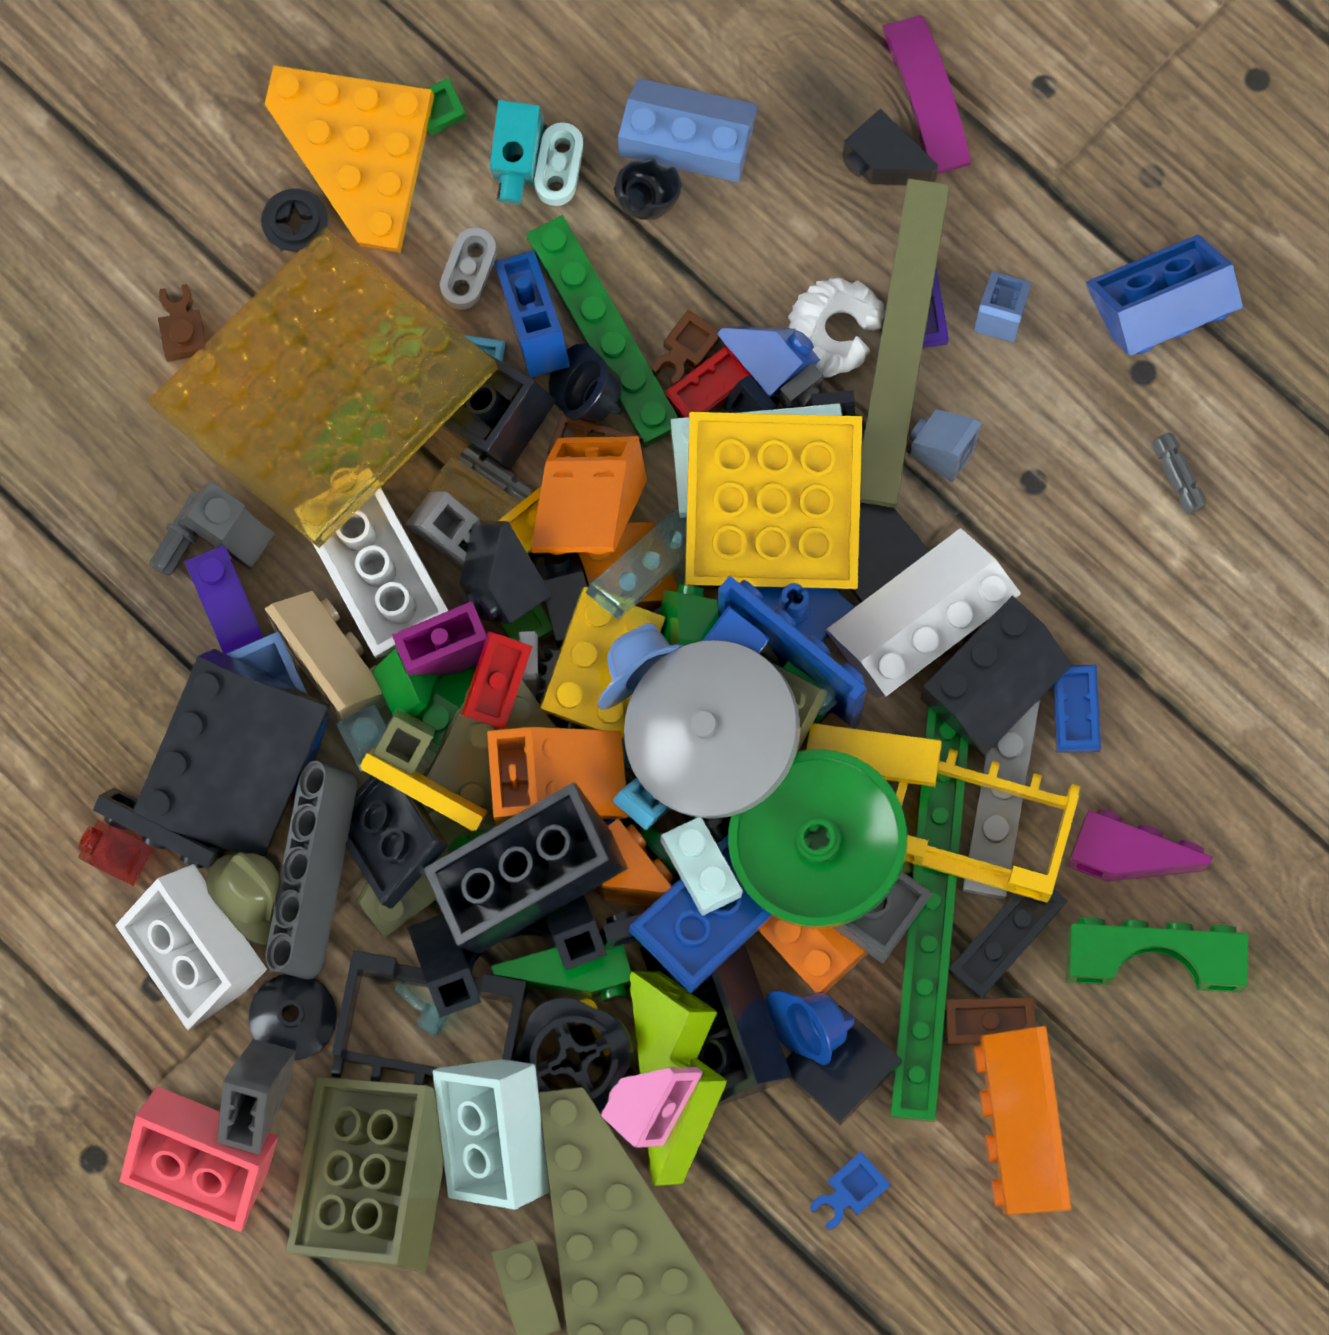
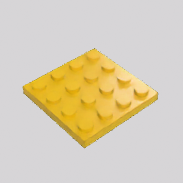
(773, 499)

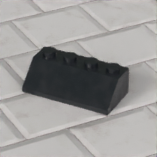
(524, 869)
(742, 1037)

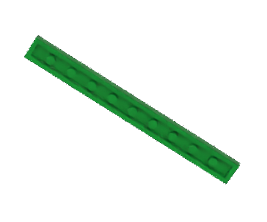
(929, 941)

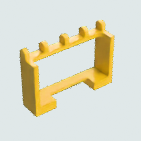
(1018, 879)

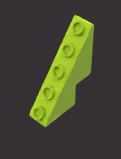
(670, 1035)

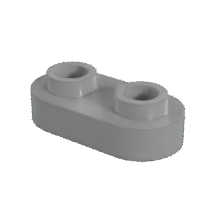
(466, 270)

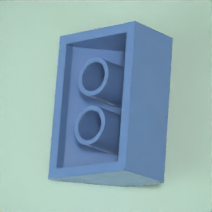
(687, 129)

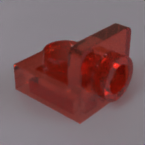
(114, 852)

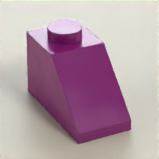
(442, 643)

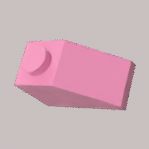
(649, 1104)

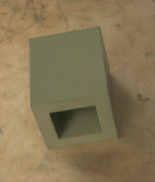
(404, 741)

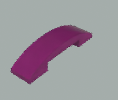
(928, 92)

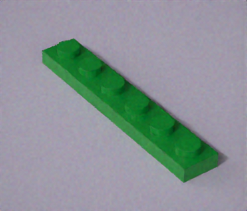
(602, 327)

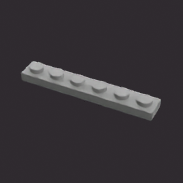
(997, 811)

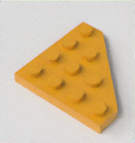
(358, 144)

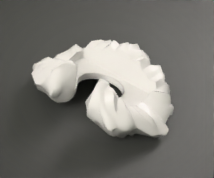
(823, 301)

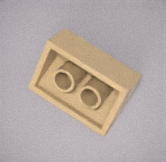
(326, 654)

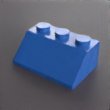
(1166, 294)

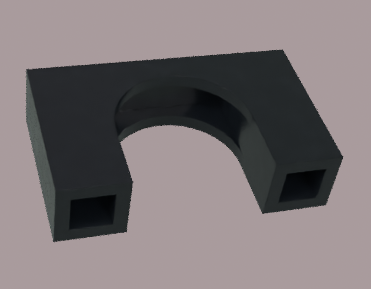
(450, 967)

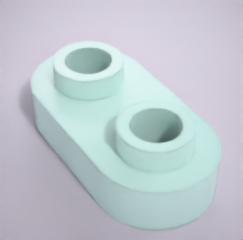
(558, 166)

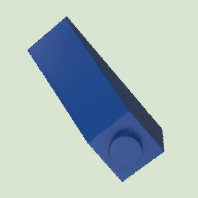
(532, 314)

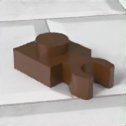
(182, 330)
(689, 344)

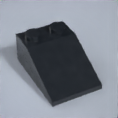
(502, 415)

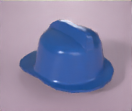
(809, 1023)

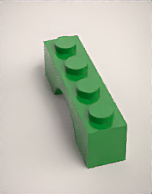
(1213, 957)

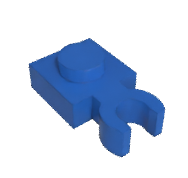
(854, 1187)

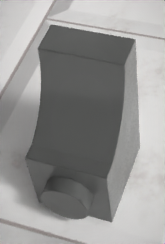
(227, 522)

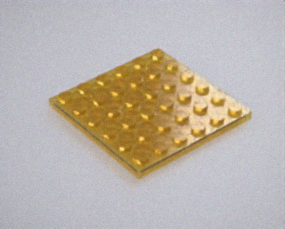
(323, 386)

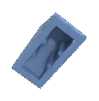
(1002, 306)

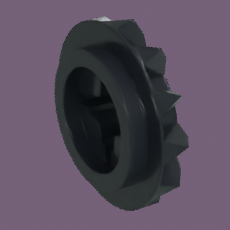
(279, 210)

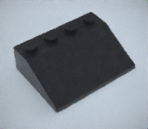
(231, 755)

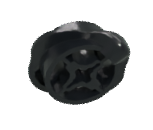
(556, 1014)

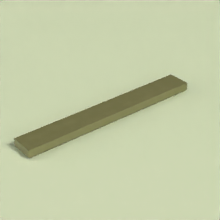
(902, 341)

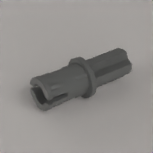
(174, 544)

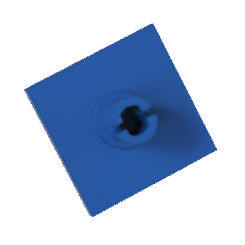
(809, 607)

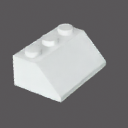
(189, 946)

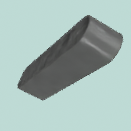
(311, 870)

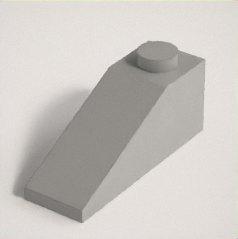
(443, 525)

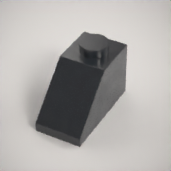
(886, 154)
(565, 581)

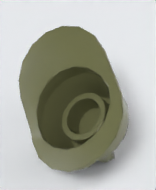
(246, 893)

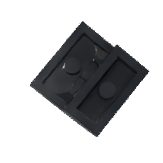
(851, 1074)

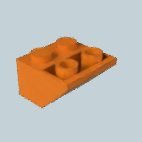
(643, 880)

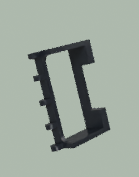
(389, 969)

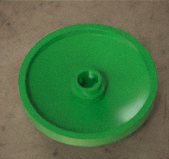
(821, 842)

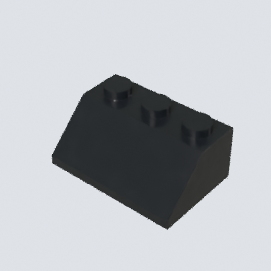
(996, 676)

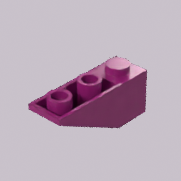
(1123, 852)

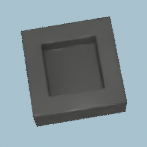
(799, 389)

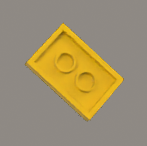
(582, 665)

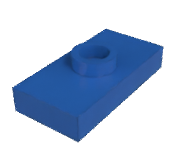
(1077, 710)

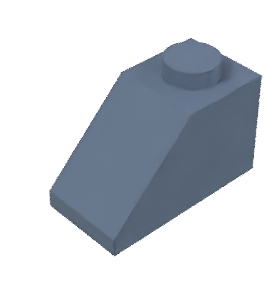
(945, 442)

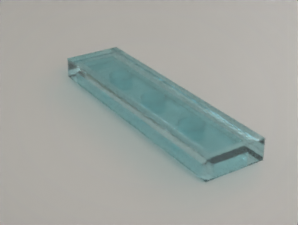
(642, 567)

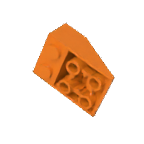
(588, 494)
(540, 761)

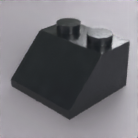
(500, 574)

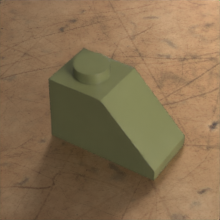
(526, 1289)

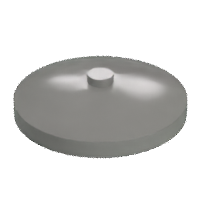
(712, 729)

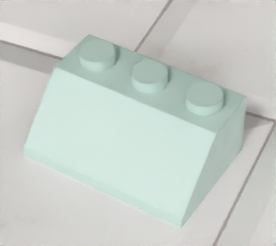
(491, 1132)

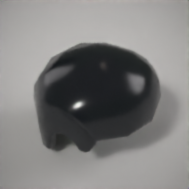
(647, 189)

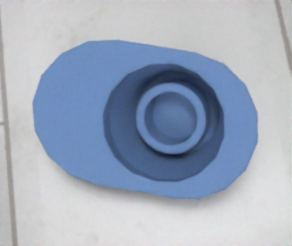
(630, 660)

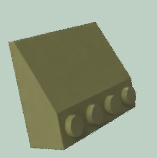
(369, 1175)

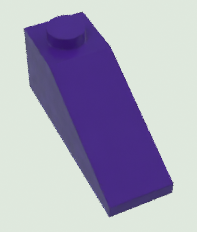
(224, 599)

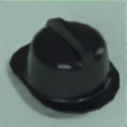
(587, 387)

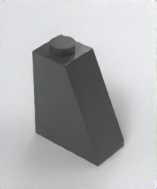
(254, 1095)

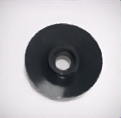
(315, 1020)

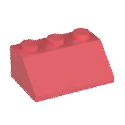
(179, 1160)

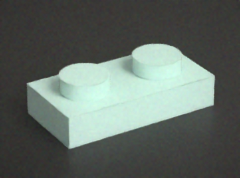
(701, 866)

